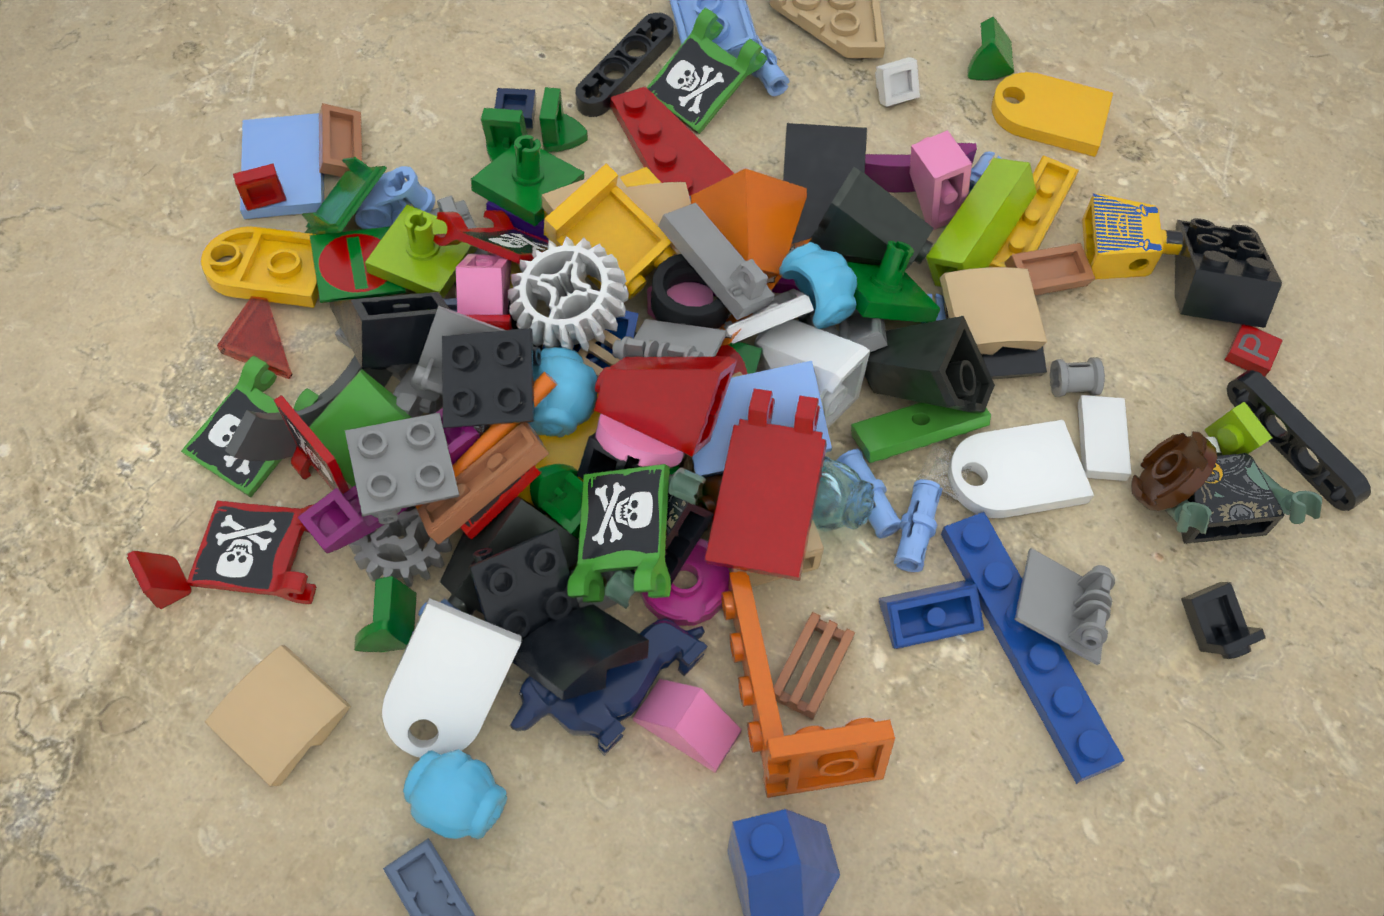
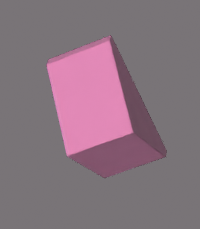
(689, 722)

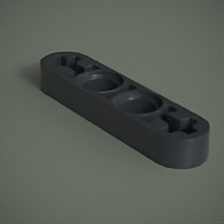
(630, 66)
(1334, 475)

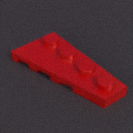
(665, 142)

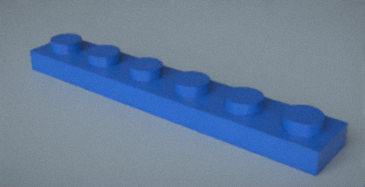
(1035, 658)

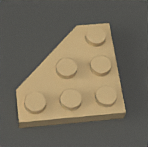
(844, 25)

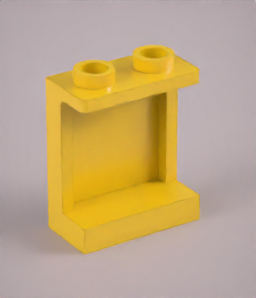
(609, 217)

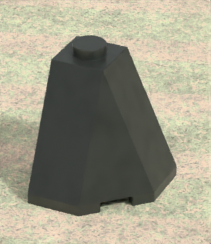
(865, 220)
(932, 366)
(510, 527)

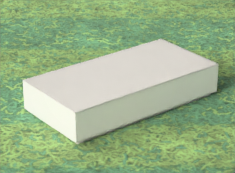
(1104, 437)

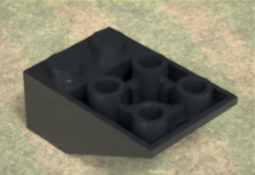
(1224, 274)
(388, 327)

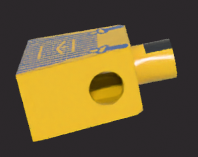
(1125, 237)

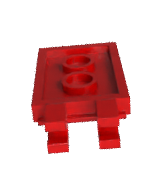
(768, 491)

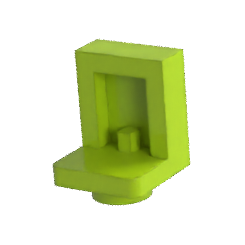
(1238, 431)

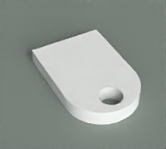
(1021, 471)
(447, 678)

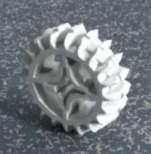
(575, 308)

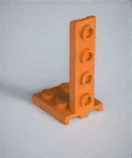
(813, 755)

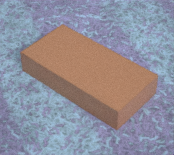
(338, 138)
(1054, 268)

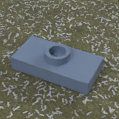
(426, 884)

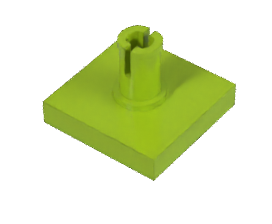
(412, 257)

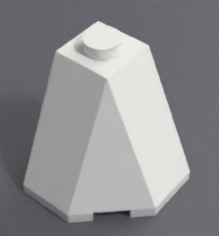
(836, 361)

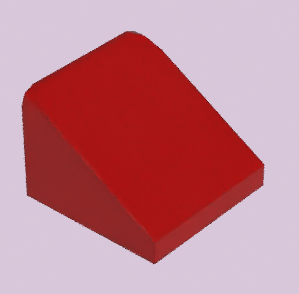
(159, 577)

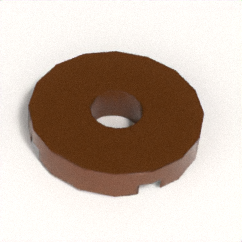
(1174, 471)

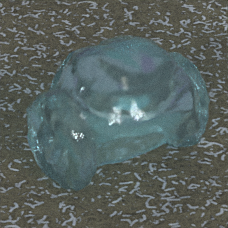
(842, 498)

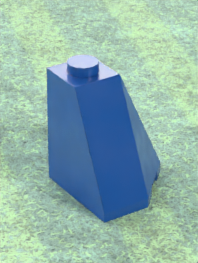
(782, 864)

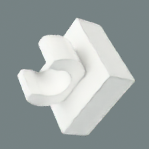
(897, 81)

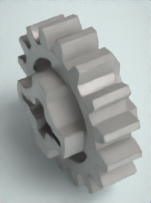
(401, 558)

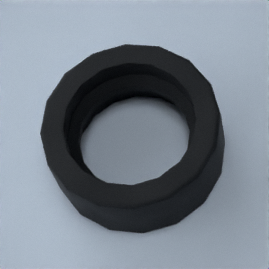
(676, 271)

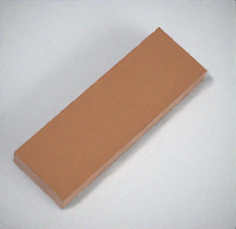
(484, 481)

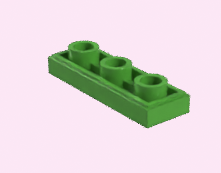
(913, 428)

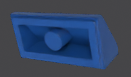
(932, 613)

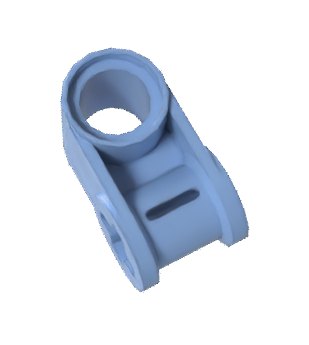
(391, 196)

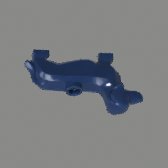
(601, 711)

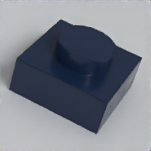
(518, 100)

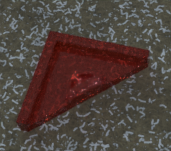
(256, 335)

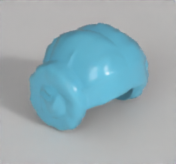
(825, 280)
(571, 400)
(454, 795)

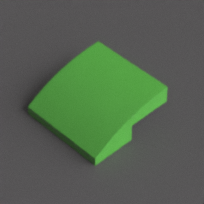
(358, 405)

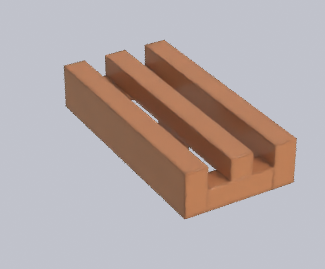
(828, 630)

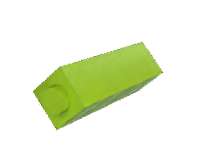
(983, 219)

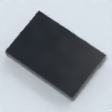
(820, 161)

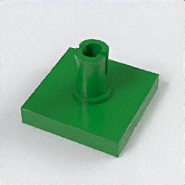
(522, 176)
(889, 291)

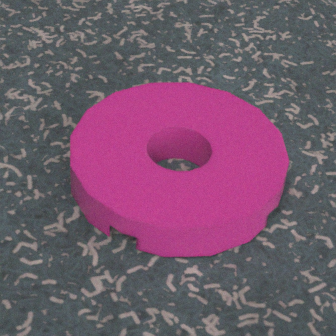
(696, 603)

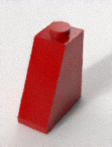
(666, 397)

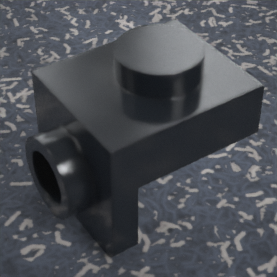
(1220, 622)

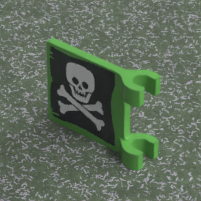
(703, 74)
(210, 441)
(623, 530)

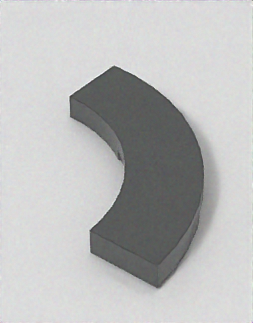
(266, 434)

